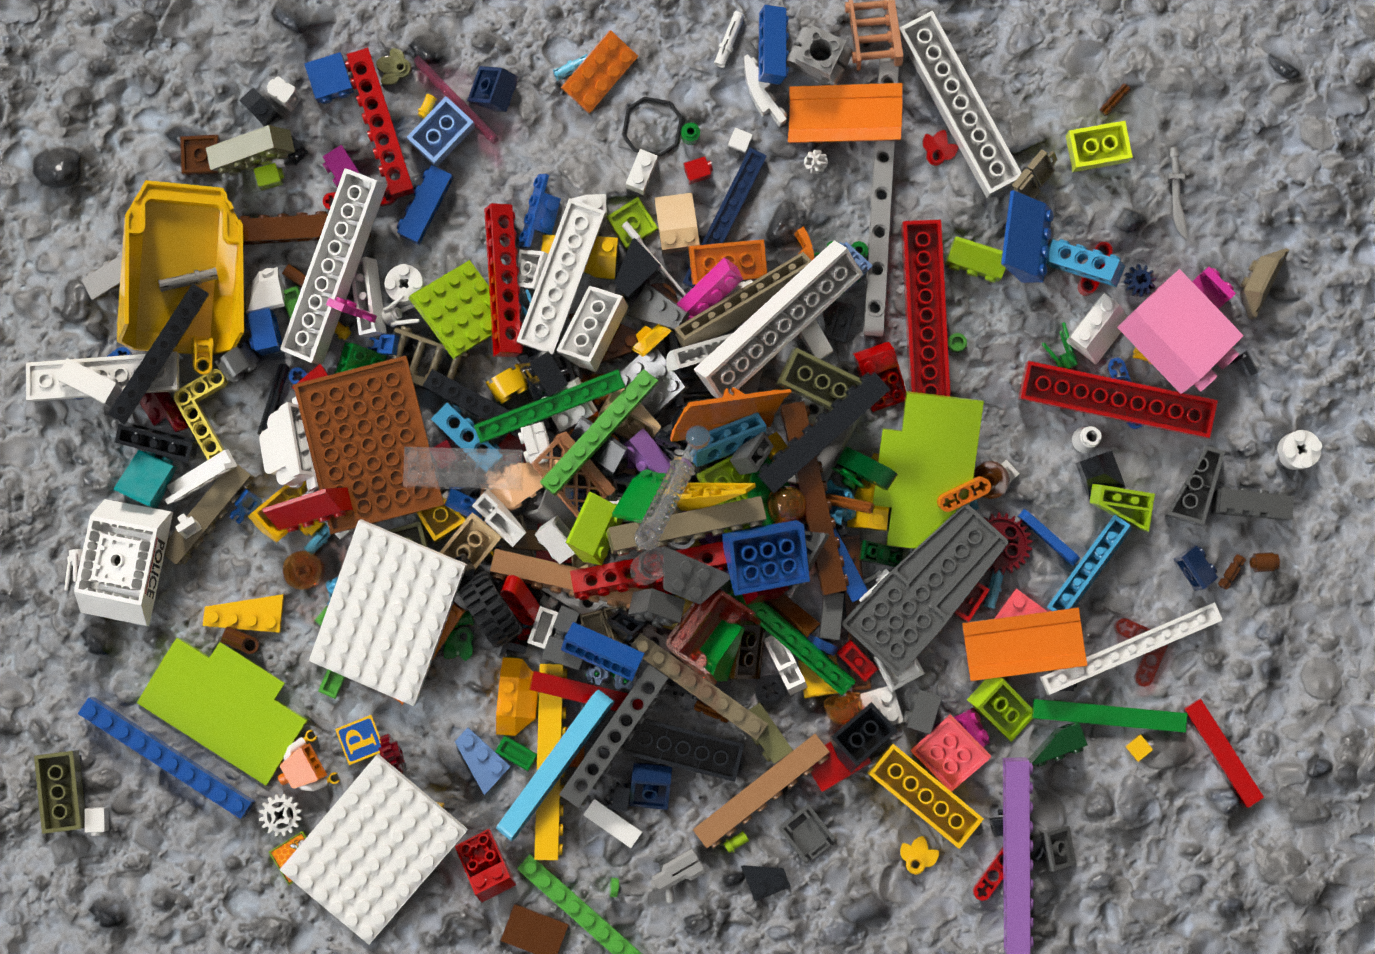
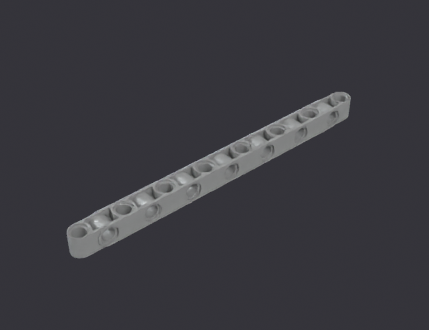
(879, 219)

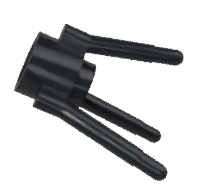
(662, 439)

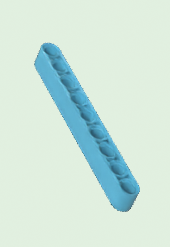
(555, 765)

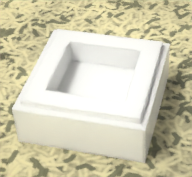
(740, 140)

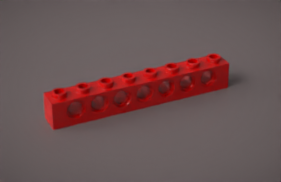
(362, 60)
(497, 287)
(621, 568)

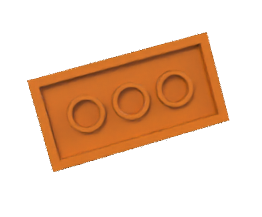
(599, 71)
(746, 255)

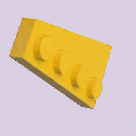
(251, 614)

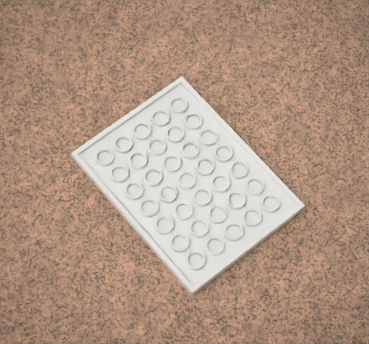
(387, 612)
(373, 849)

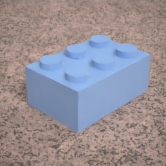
(441, 131)

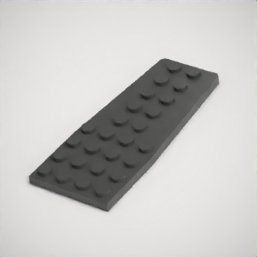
(925, 589)

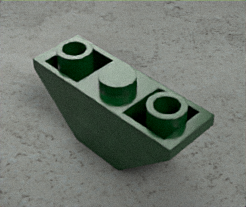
(880, 554)

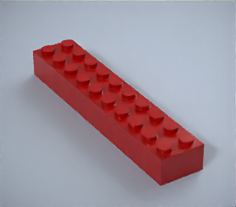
(925, 307)
(1117, 399)

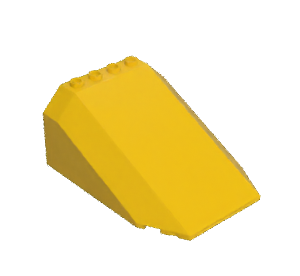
(169, 235)

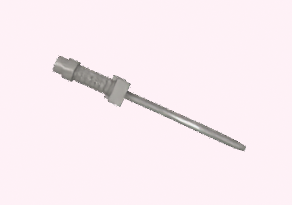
(1178, 214)

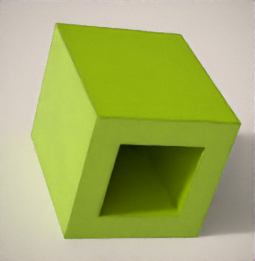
(269, 176)

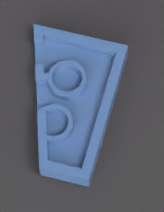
(481, 759)

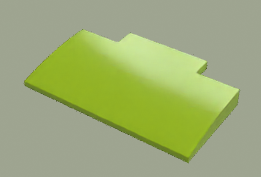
(931, 457)
(224, 706)

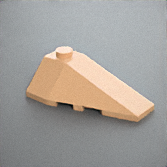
(531, 484)

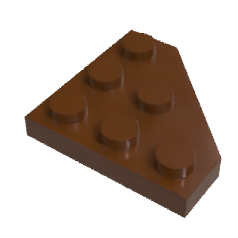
(621, 343)

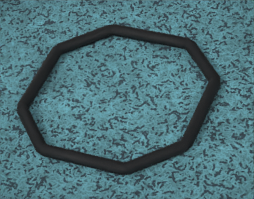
(658, 101)

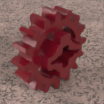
(391, 752)

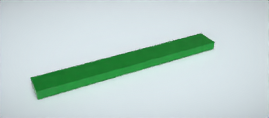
(549, 406)
(799, 645)
(1109, 715)

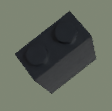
(636, 271)

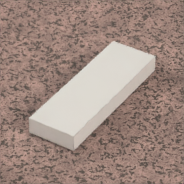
(612, 823)

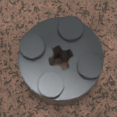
(237, 362)

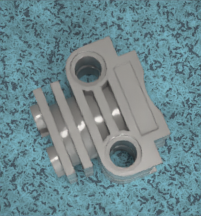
(824, 72)

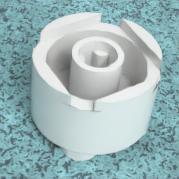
(399, 275)
(1309, 445)

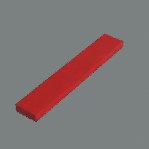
(576, 690)
(1223, 753)

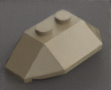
(1260, 280)

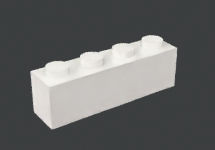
(368, 297)

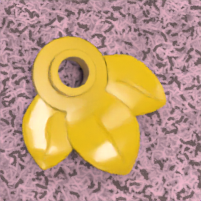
(918, 852)

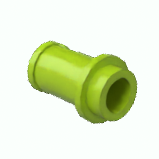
(736, 842)

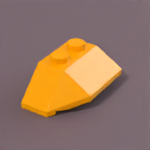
(515, 701)

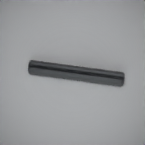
(274, 395)

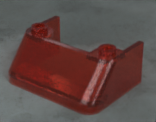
(699, 624)

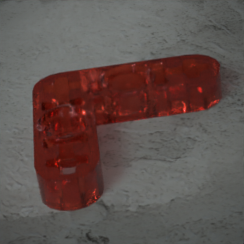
(1158, 653)

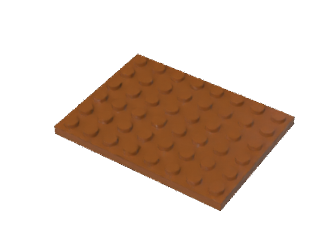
(358, 439)

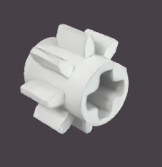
(816, 161)

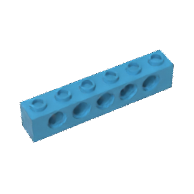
(1091, 565)

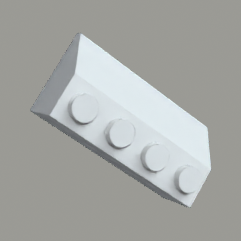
(592, 328)

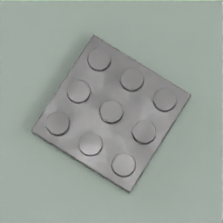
(669, 384)

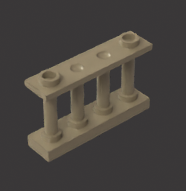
(418, 379)

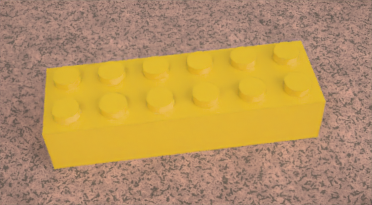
(925, 795)

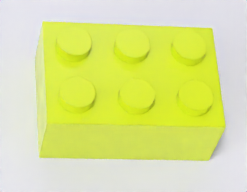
(1098, 146)

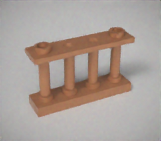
(891, 36)

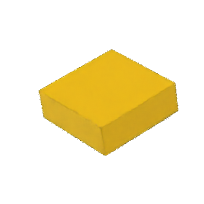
(1138, 748)

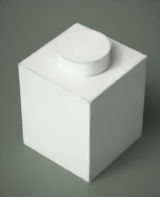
(97, 820)

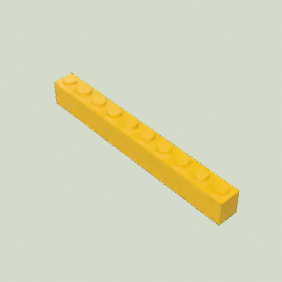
(549, 733)

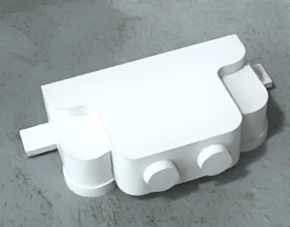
(286, 448)

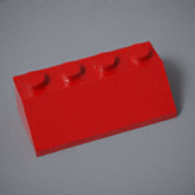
(309, 509)

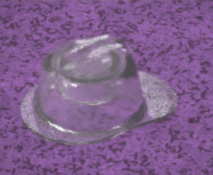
(648, 566)

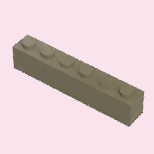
(207, 512)

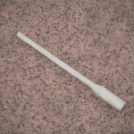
(633, 234)

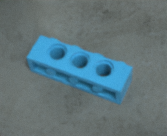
(1109, 274)
(446, 415)
(729, 437)

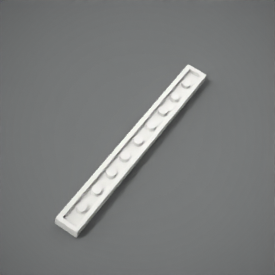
(1133, 648)

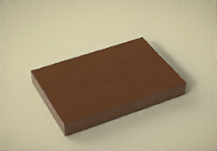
(534, 931)

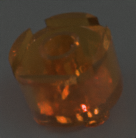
(314, 567)

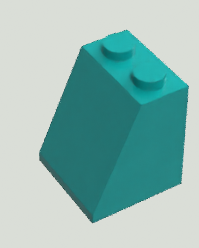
(146, 478)

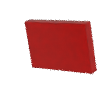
(832, 770)

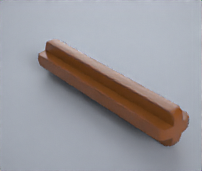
(850, 503)

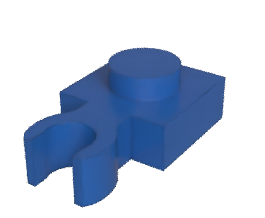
(385, 344)
(245, 504)

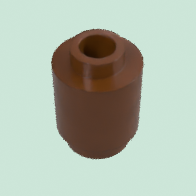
(1264, 562)

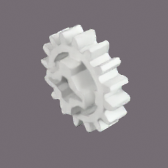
(288, 819)

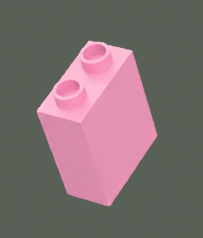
(1182, 333)

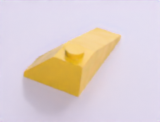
(601, 260)
(709, 494)
(876, 520)
(263, 523)

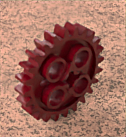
(1004, 560)

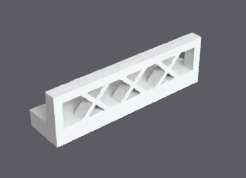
(200, 476)

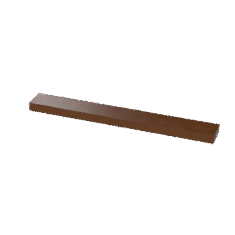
(852, 545)

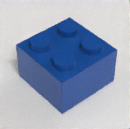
(264, 331)

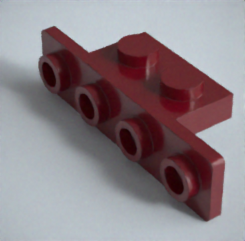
(160, 407)

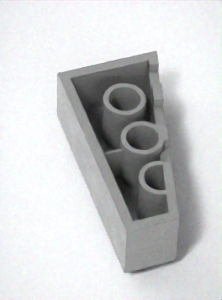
(105, 280)

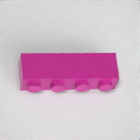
(711, 288)

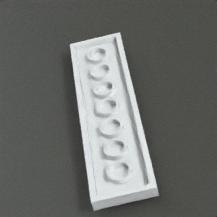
(561, 276)
(43, 385)

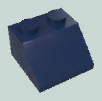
(493, 88)
(1196, 568)
(650, 786)

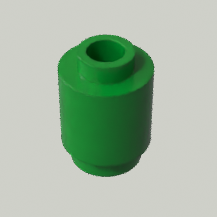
(690, 139)

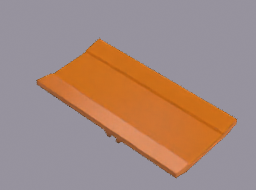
(845, 113)
(729, 408)
(1024, 644)

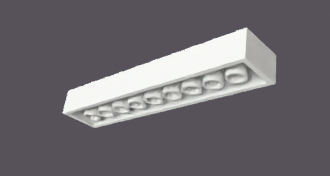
(959, 104)
(333, 266)
(779, 320)

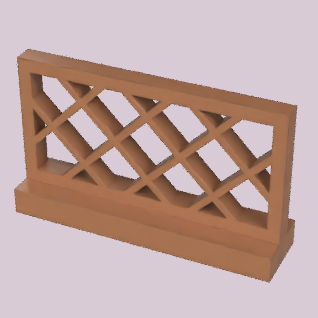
(588, 470)

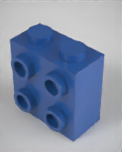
(329, 78)

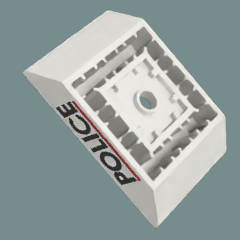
(129, 588)

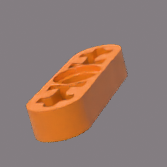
(971, 496)

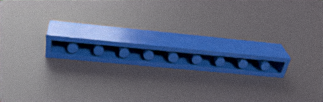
(166, 757)

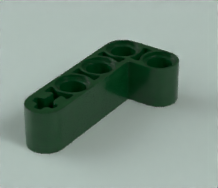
(866, 468)

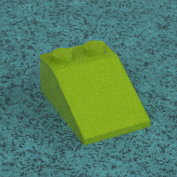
(1001, 706)

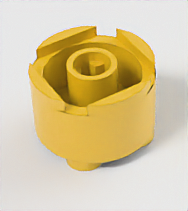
(507, 383)

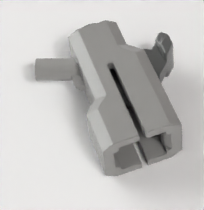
(671, 872)

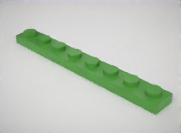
(599, 432)
(575, 907)

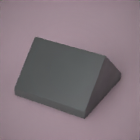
(1058, 848)

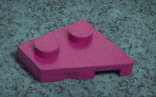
(350, 308)

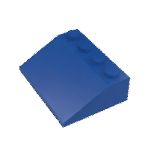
(1027, 238)
(766, 557)

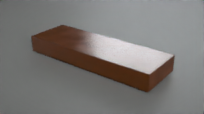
(794, 614)

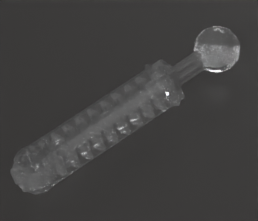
(670, 490)

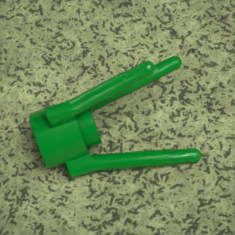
(1068, 358)

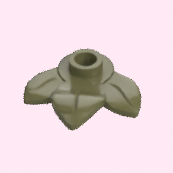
(391, 67)

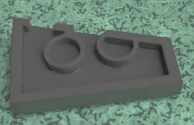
(657, 308)

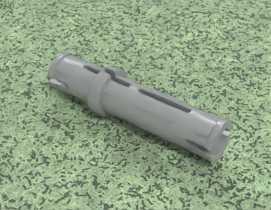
(197, 277)

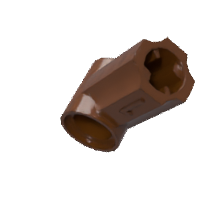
(238, 640)

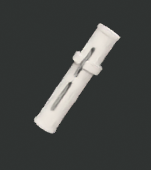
(726, 46)

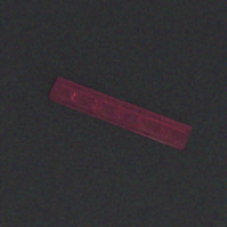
(448, 92)

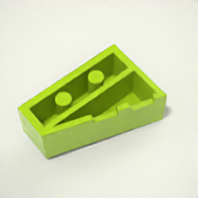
(1127, 504)

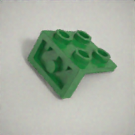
(356, 356)

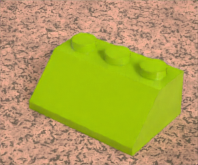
(975, 259)
(589, 533)

